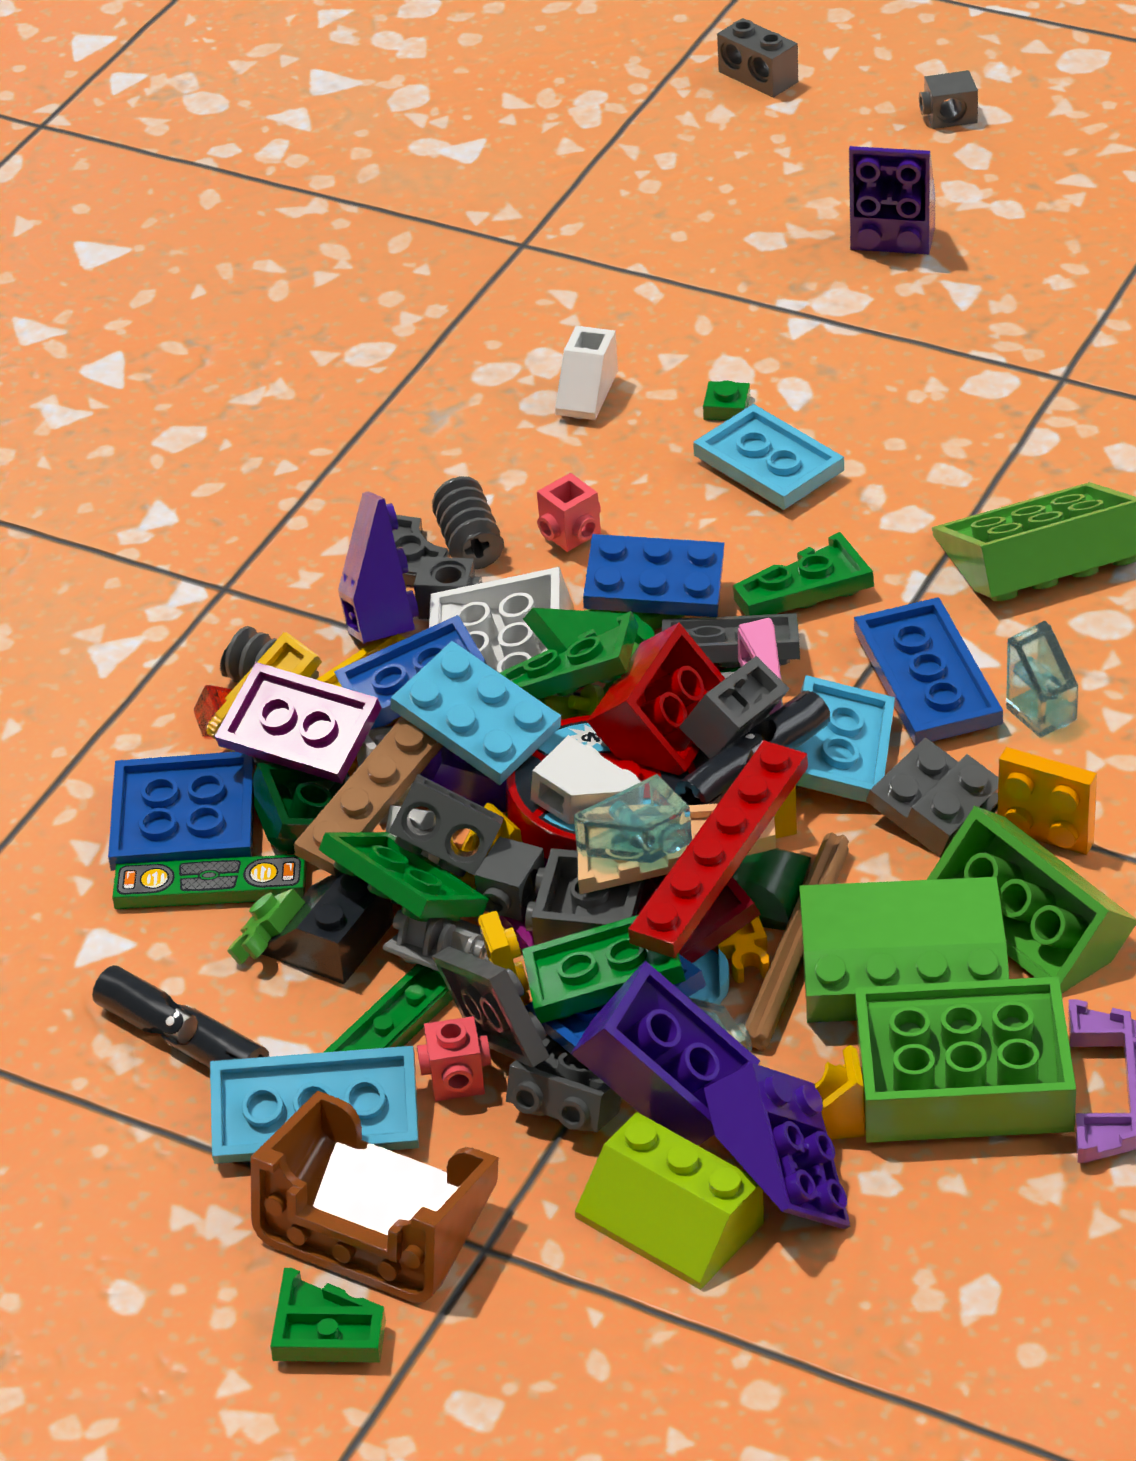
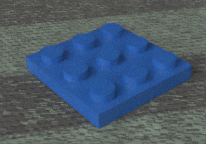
(182, 808)

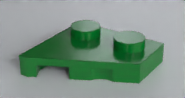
(325, 1324)

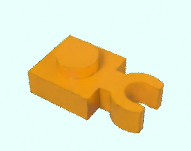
(746, 948)

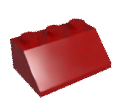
(653, 698)

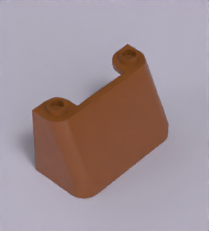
(363, 1206)

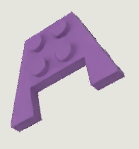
(1105, 1133)

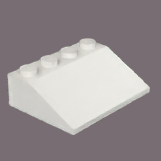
(496, 612)

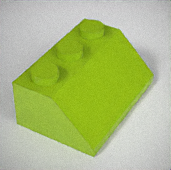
(670, 1201)

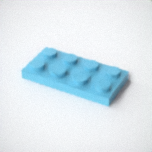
(261, 1093)

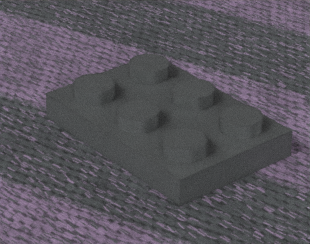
(720, 636)
(495, 1002)

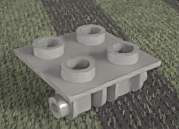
(421, 940)

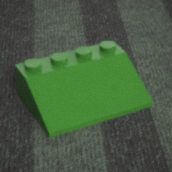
(1042, 540)
(897, 937)
(965, 1059)

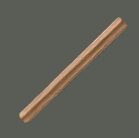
(789, 954)

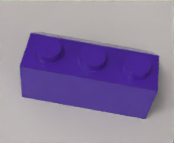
(661, 1053)

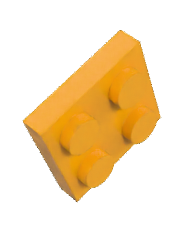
(1048, 799)

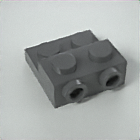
(934, 794)
(564, 911)
(562, 1090)

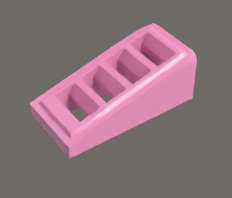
(759, 640)

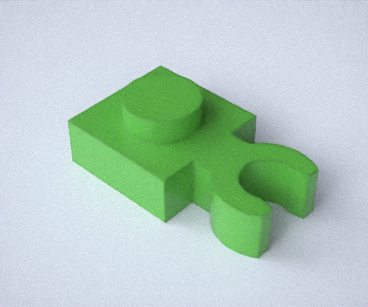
(268, 919)

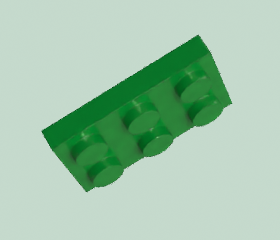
(405, 877)
(588, 969)

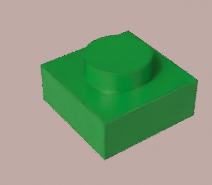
(725, 399)

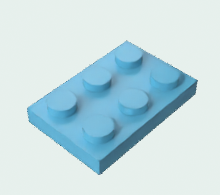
(768, 456)
(475, 712)
(854, 746)

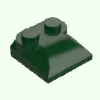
(289, 802)
(773, 883)

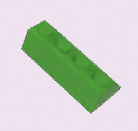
(1049, 911)

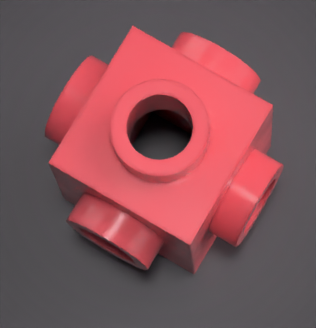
(568, 512)
(454, 1058)

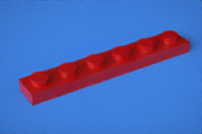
(718, 849)

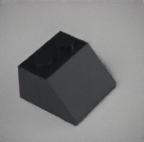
(333, 928)

